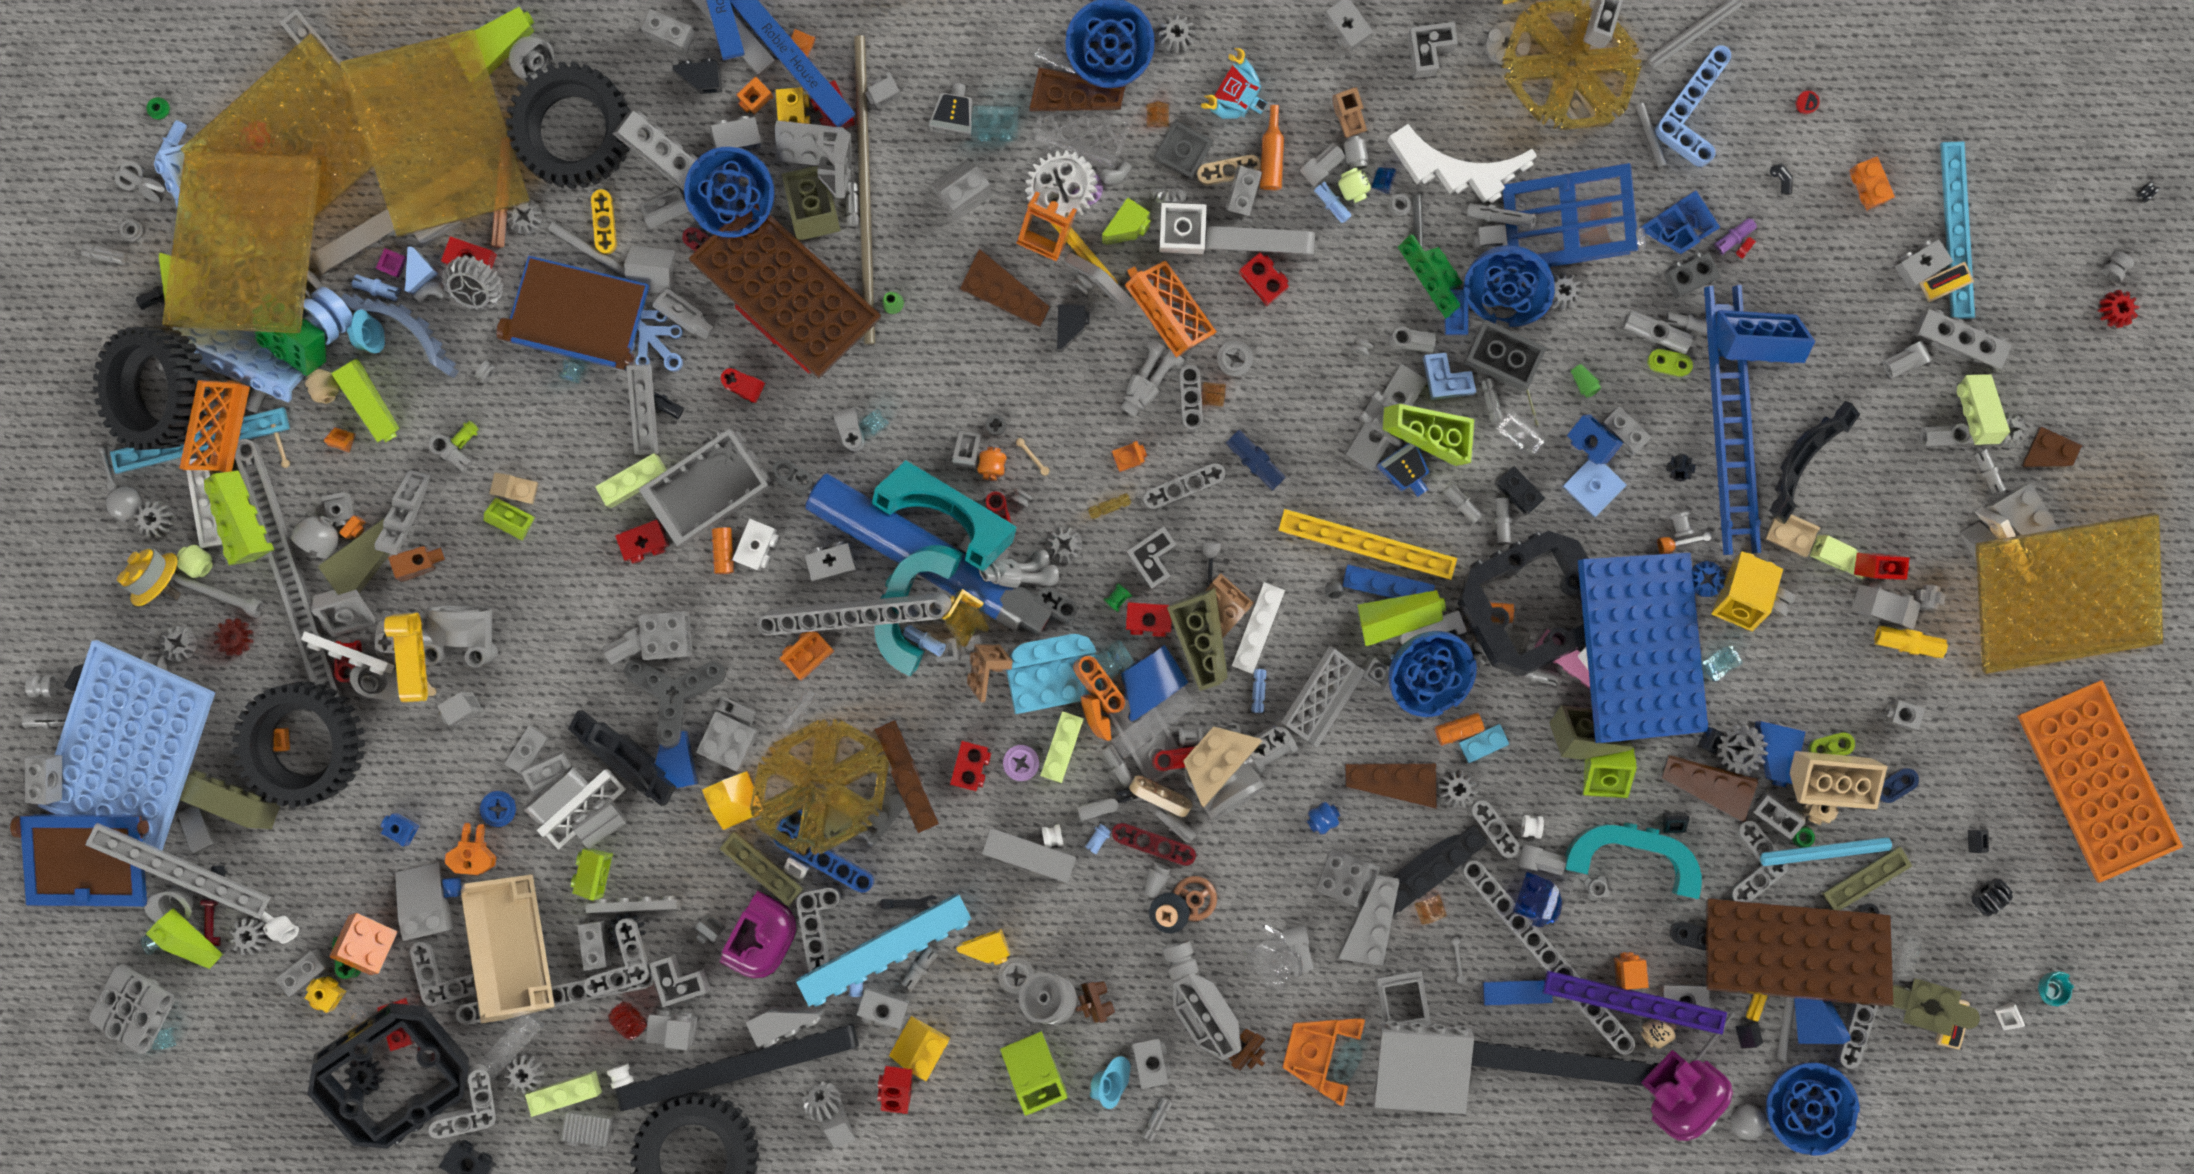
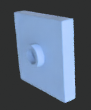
(1594, 486)

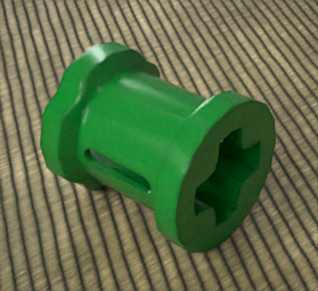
(1117, 597)

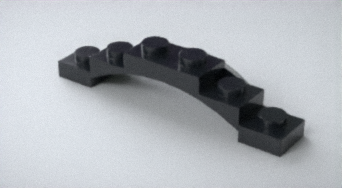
(1803, 452)
(623, 757)
(1435, 865)

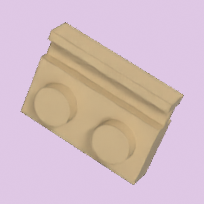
(1794, 535)

